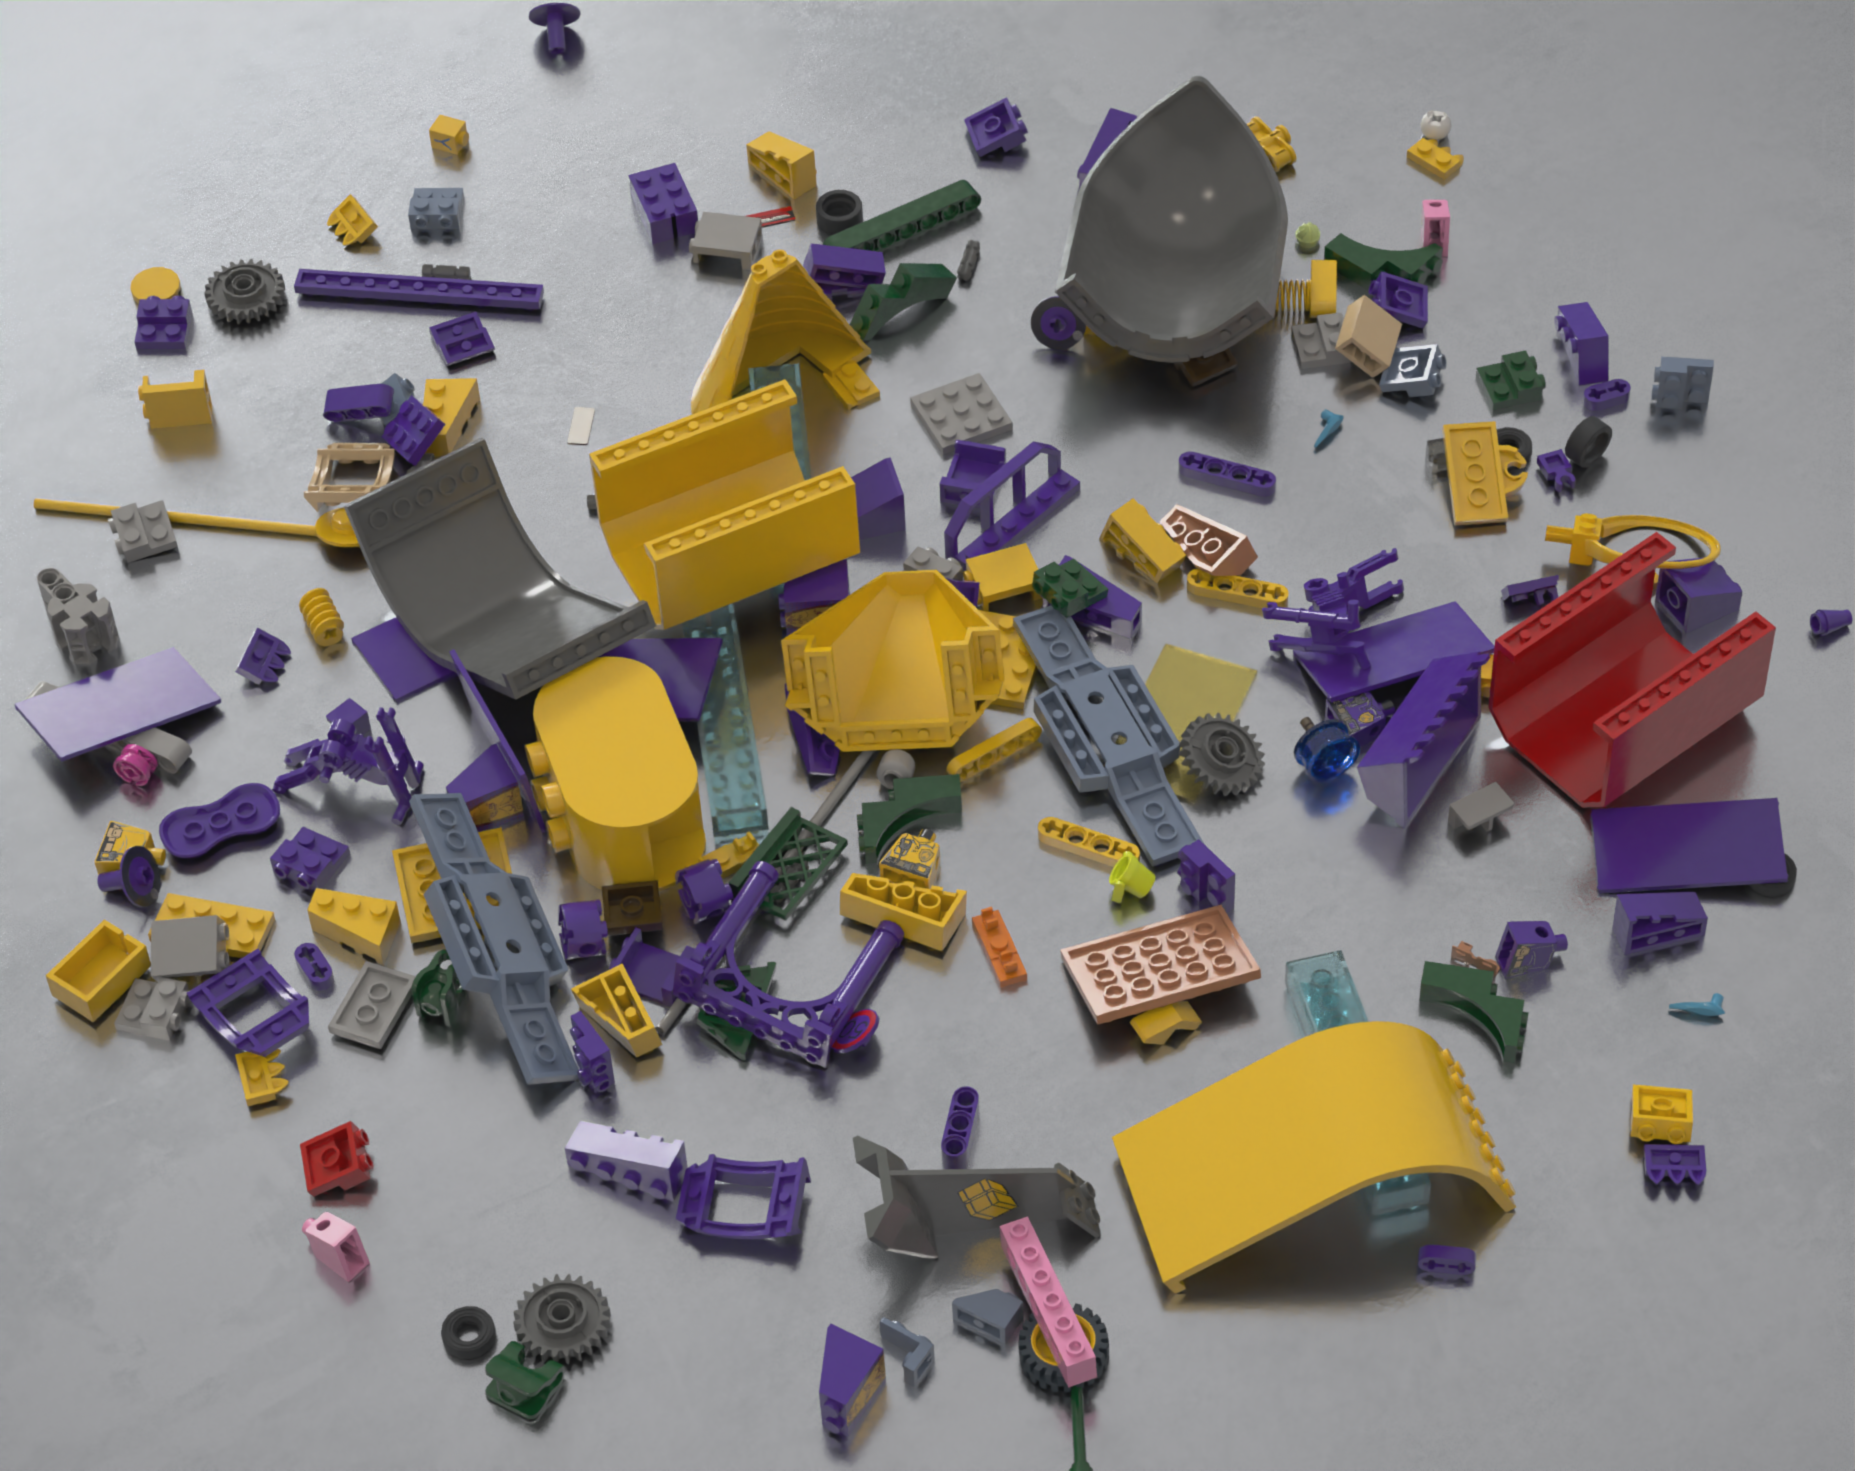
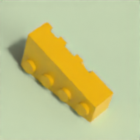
(922, 913)

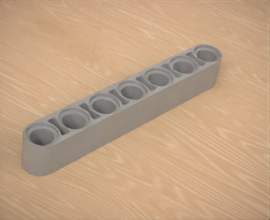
(167, 749)

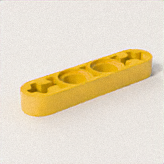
(1236, 593)
(995, 749)
(1086, 847)

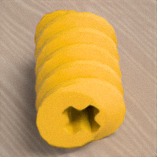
(321, 617)

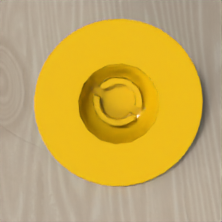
(336, 529)

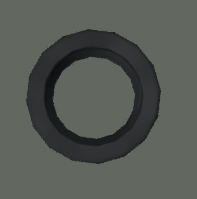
(838, 199)
(1588, 441)

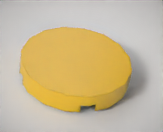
(155, 282)

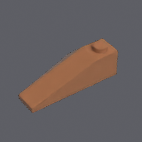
(1209, 543)

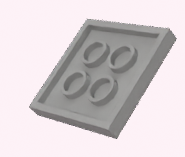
(961, 412)

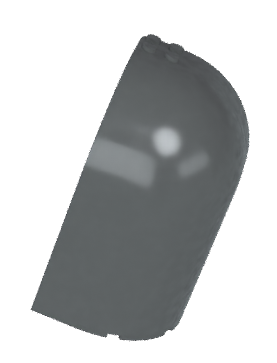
(1177, 232)

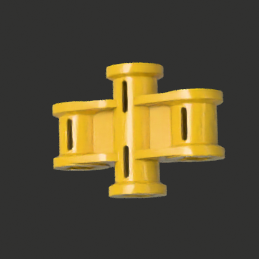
(1274, 143)

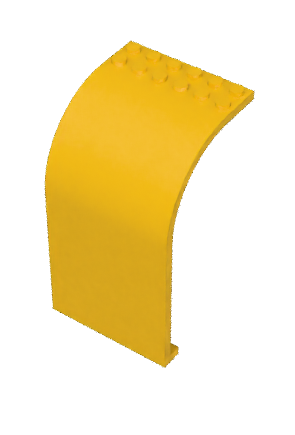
(1298, 1137)

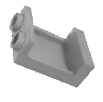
(727, 237)
(188, 946)

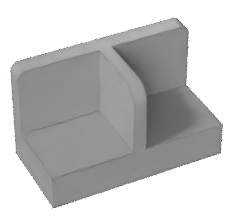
(1479, 808)

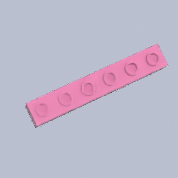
(1048, 1302)

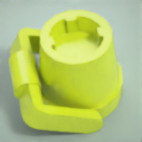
(1131, 877)

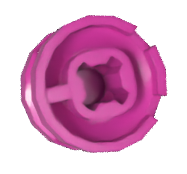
(135, 765)

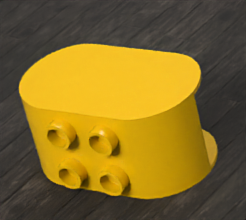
(616, 774)

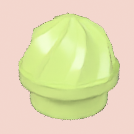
(1307, 235)

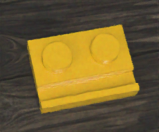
(852, 385)

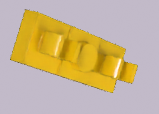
(732, 855)

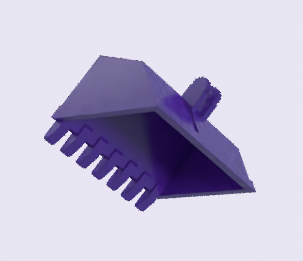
(1423, 735)

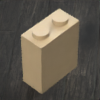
(1368, 336)

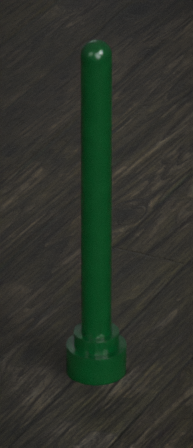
(1078, 1427)

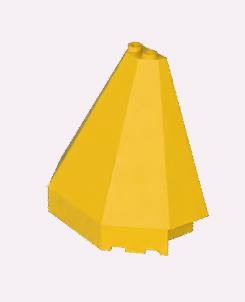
(895, 665)

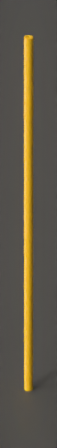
(179, 517)

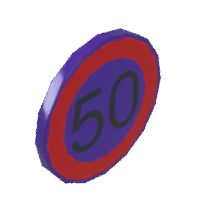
(857, 1031)

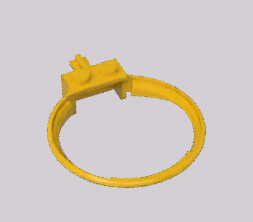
(1590, 529)

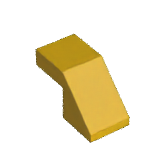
(1159, 1023)

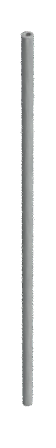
(817, 819)

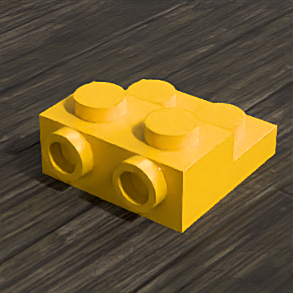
(1661, 1113)

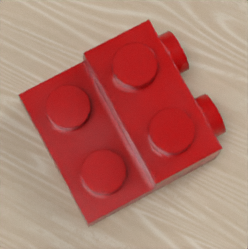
(336, 1159)

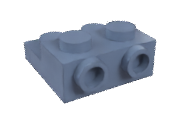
(436, 208)
(1414, 370)
(1682, 381)

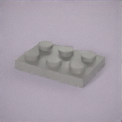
(372, 1005)

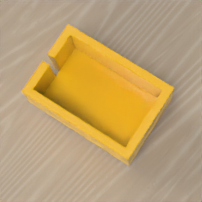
(98, 970)

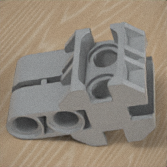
(77, 616)

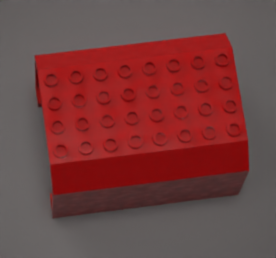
(1606, 693)

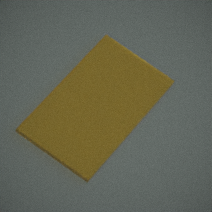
(1190, 687)

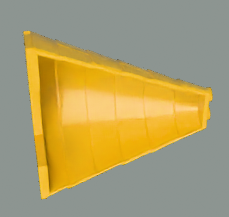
(772, 322)

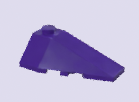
(816, 749)

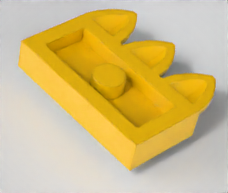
(1435, 159)
(352, 221)
(259, 1076)

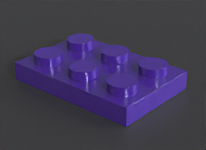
(413, 430)

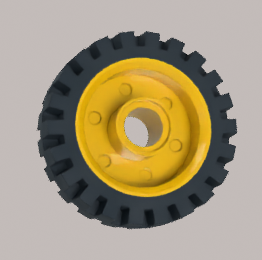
(1039, 1360)

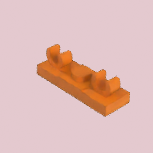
(999, 947)

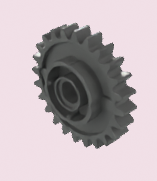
(244, 291)
(1221, 754)
(585, 1321)

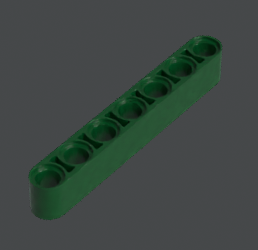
(909, 219)

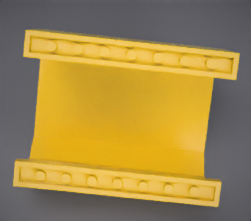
(719, 507)

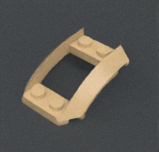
(332, 495)

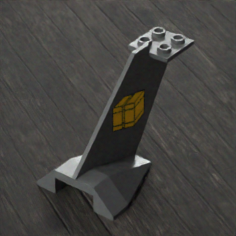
(965, 1200)

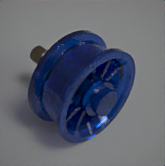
(1326, 749)

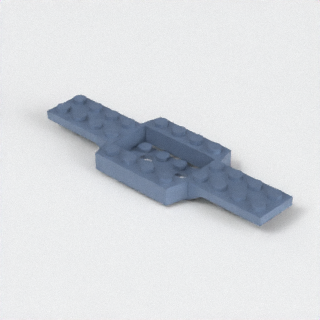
(1132, 769)
(522, 978)

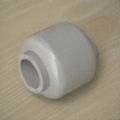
(895, 765)

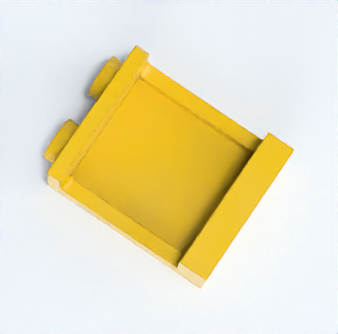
(177, 402)
(1002, 574)

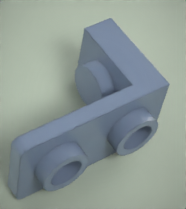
(919, 1348)

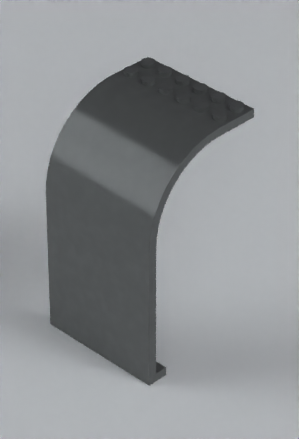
(475, 582)

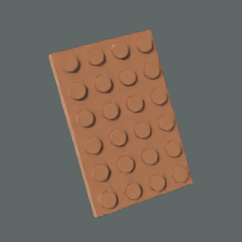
(1160, 964)

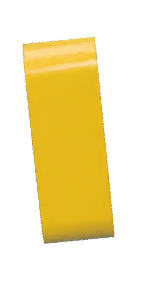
(1323, 287)

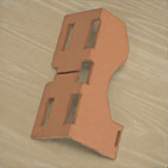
(1464, 954)

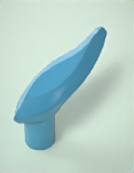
(1333, 422)
(1710, 1008)

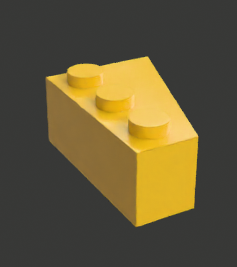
(783, 163)
(452, 403)
(1143, 541)
(355, 920)
(618, 1009)

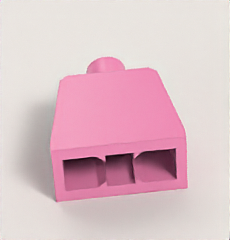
(1435, 218)
(336, 1245)

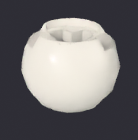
(1435, 125)

